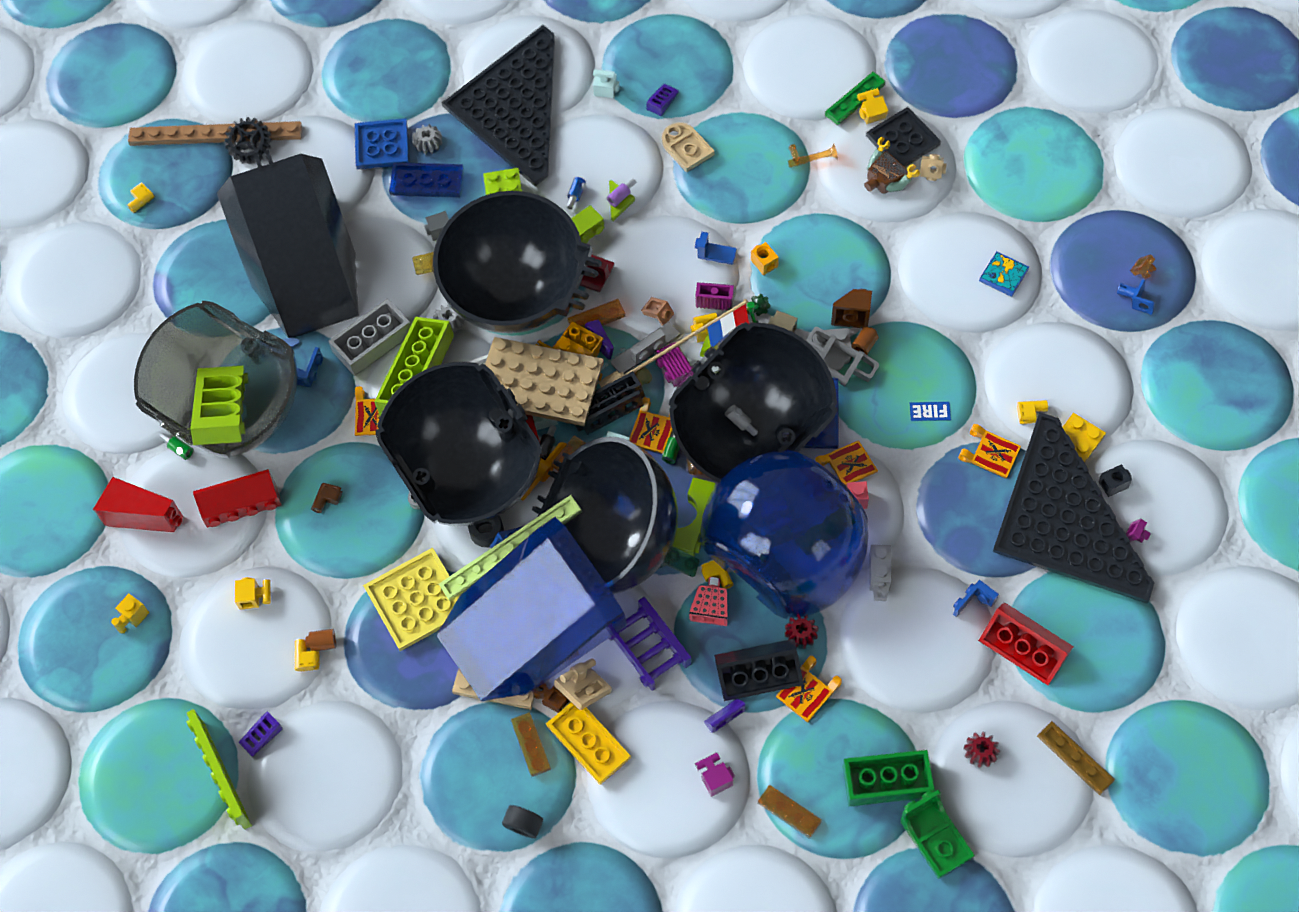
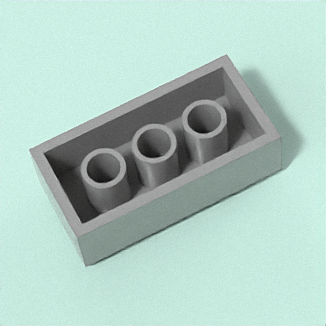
(370, 337)

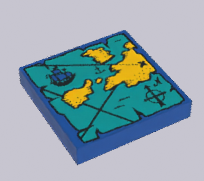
(1004, 273)

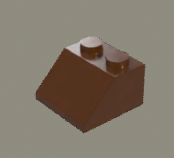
(852, 309)

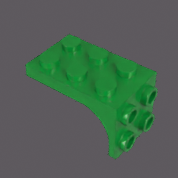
(935, 834)

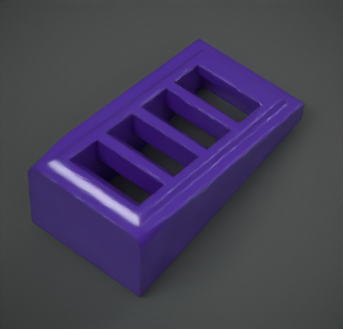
(651, 104)
(606, 347)
(255, 729)

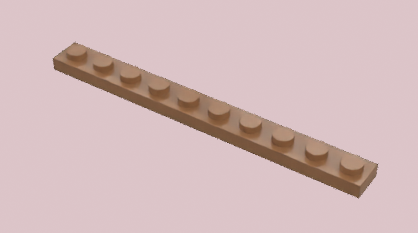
(206, 133)

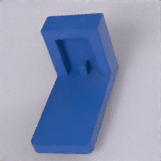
(714, 252)

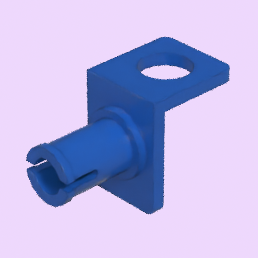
(1135, 294)

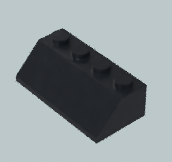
(759, 670)

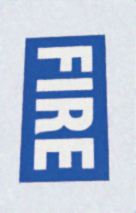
(929, 411)

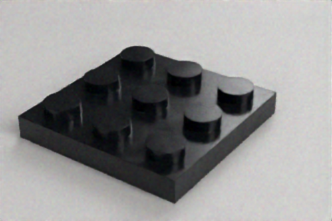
(907, 137)

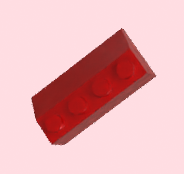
(237, 498)
(1025, 643)

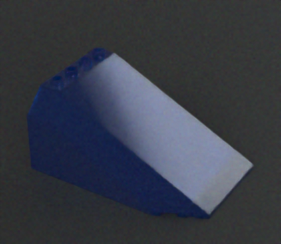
(530, 616)

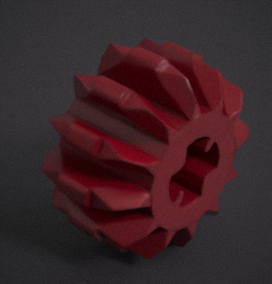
(807, 636)
(990, 749)

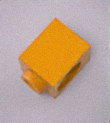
(766, 264)

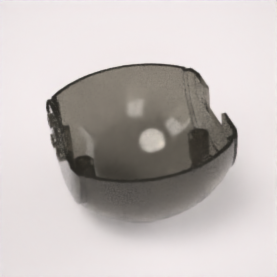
(208, 338)

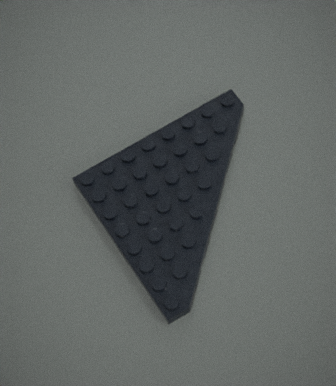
(512, 105)
(1064, 522)

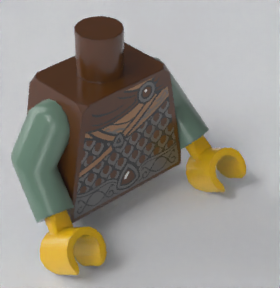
(886, 172)

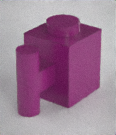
(716, 777)

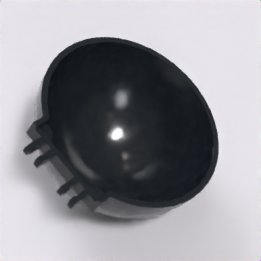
(512, 262)
(625, 509)

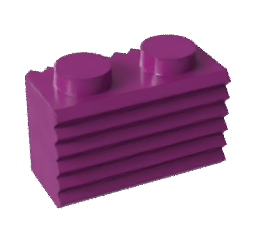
(714, 296)
(674, 364)

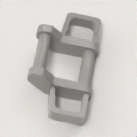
(847, 349)

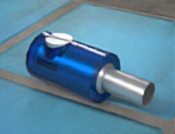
(575, 191)

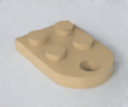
(686, 147)

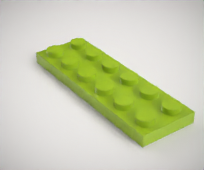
(219, 773)

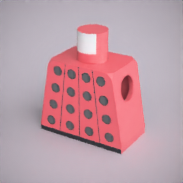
(710, 604)

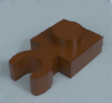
(551, 698)

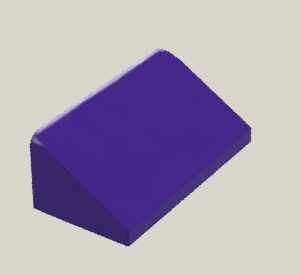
(725, 715)

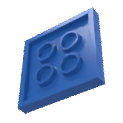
(381, 143)

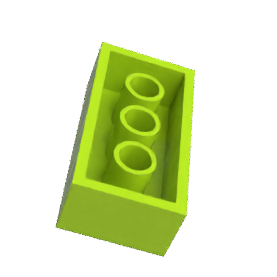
(502, 181)

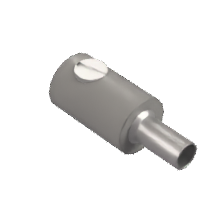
(740, 419)

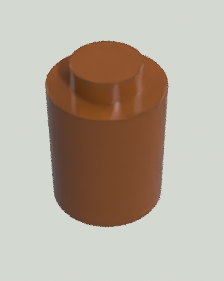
(865, 340)
(321, 640)

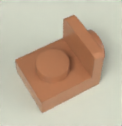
(658, 309)

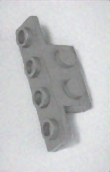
(645, 348)

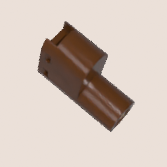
(326, 493)

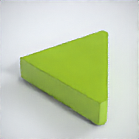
(623, 205)

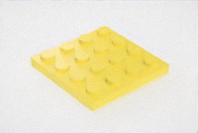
(412, 599)

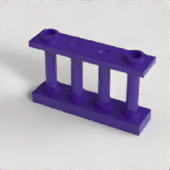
(668, 641)

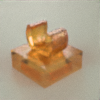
(1143, 265)

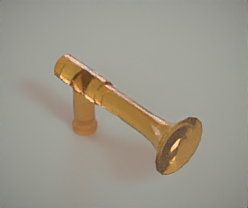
(831, 152)

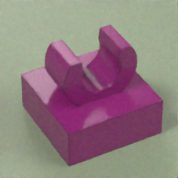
(1137, 532)

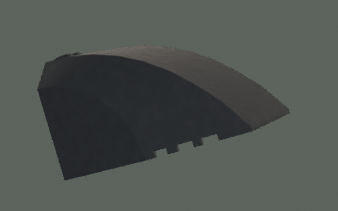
(293, 242)

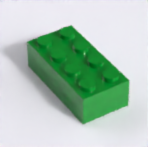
(887, 777)

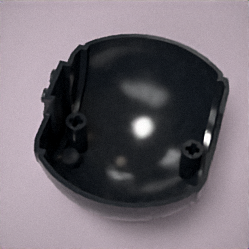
(766, 375)
(459, 443)

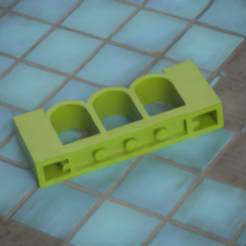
(218, 405)

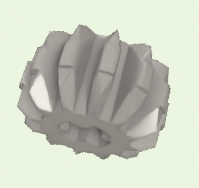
(427, 139)
(450, 315)

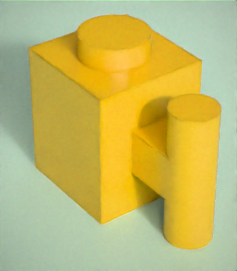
(873, 108)
(699, 322)
(248, 593)
(131, 612)

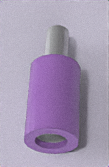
(620, 193)

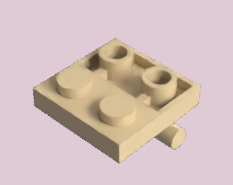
(582, 684)

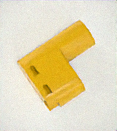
(142, 197)
(1028, 409)
(713, 569)
(305, 659)

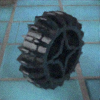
(242, 144)

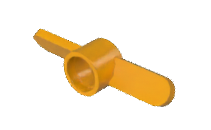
(544, 467)

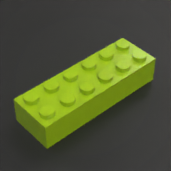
(421, 349)

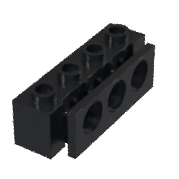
(615, 401)

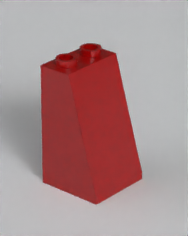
(136, 508)

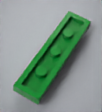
(849, 102)

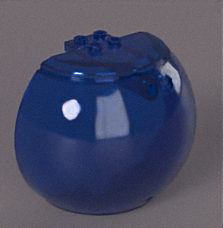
(796, 523)

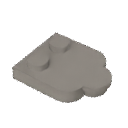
(835, 357)

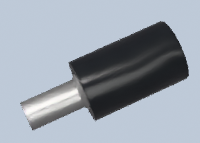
(547, 442)

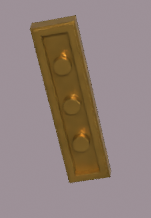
(1075, 758)

